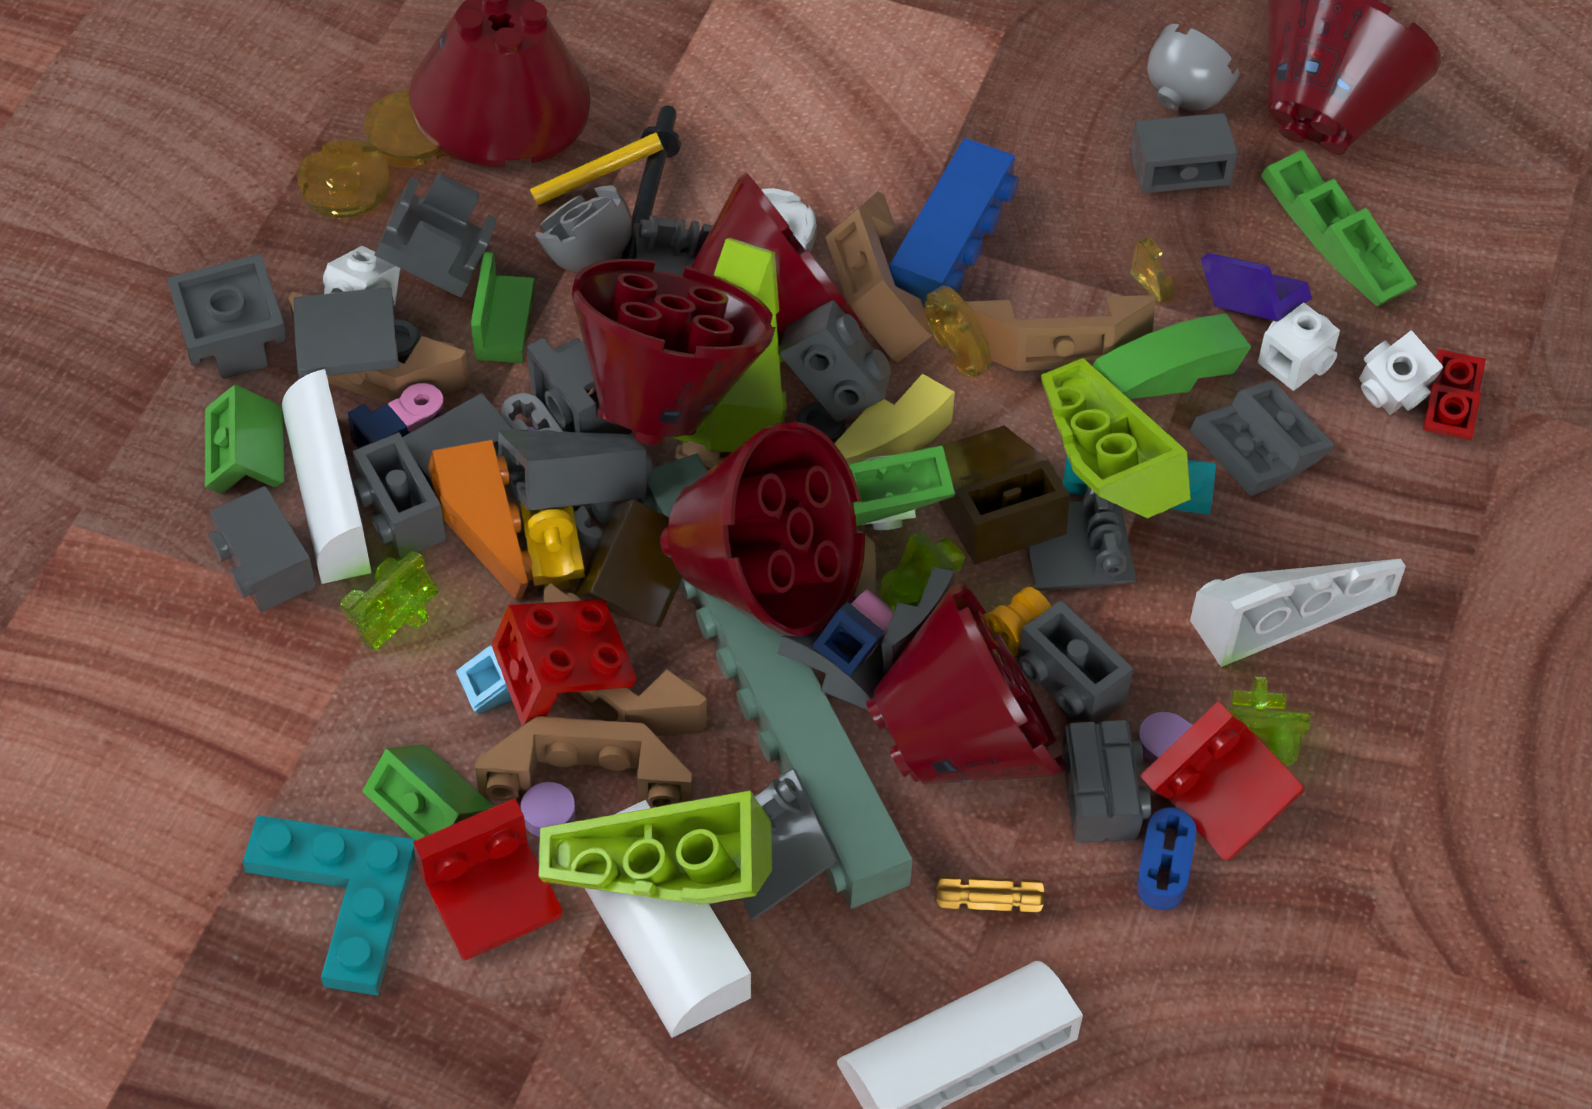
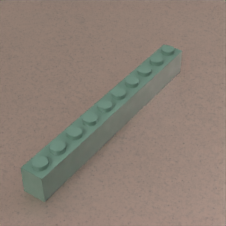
(797, 727)

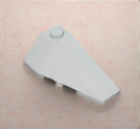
(1274, 606)

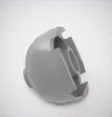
(1189, 70)
(587, 230)

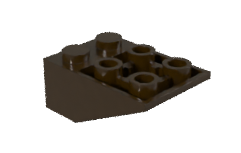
(1003, 495)

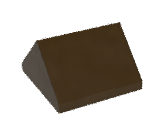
(631, 567)

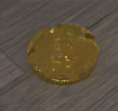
(394, 133)
(343, 179)
(958, 329)

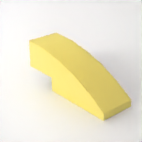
(901, 427)

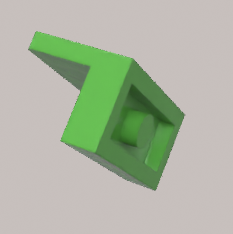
(501, 314)
(243, 440)
(421, 791)

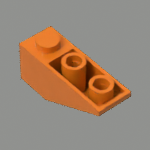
(475, 506)

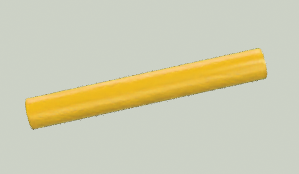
(596, 169)

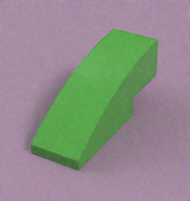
(1175, 357)

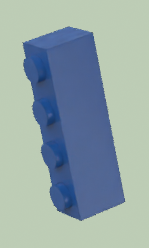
(955, 220)

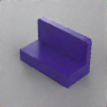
(1252, 287)

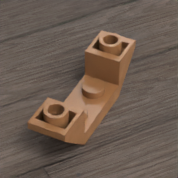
(885, 310)
(1059, 341)
(429, 363)
(665, 707)
(511, 765)

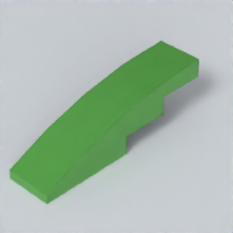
(1337, 230)
(901, 483)

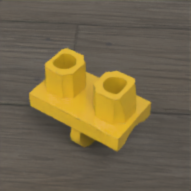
(553, 546)

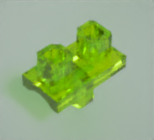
(916, 565)
(390, 603)
(1281, 728)

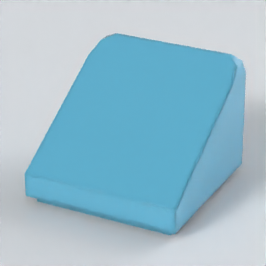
(484, 682)

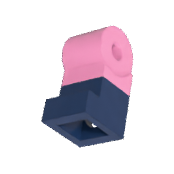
(414, 409)
(857, 626)

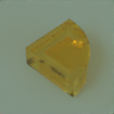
(1148, 270)

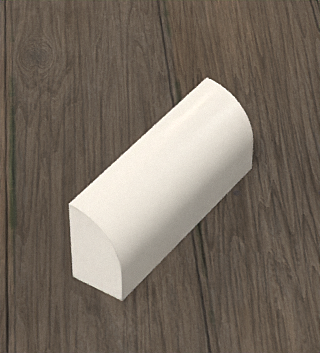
(324, 479)
(676, 954)
(965, 1043)

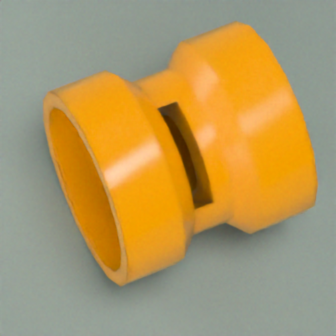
(1012, 618)

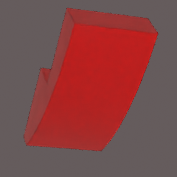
(1454, 395)

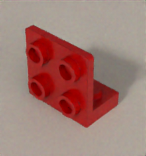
(559, 650)
(1224, 780)
(486, 880)

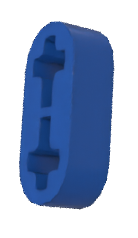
(1177, 861)

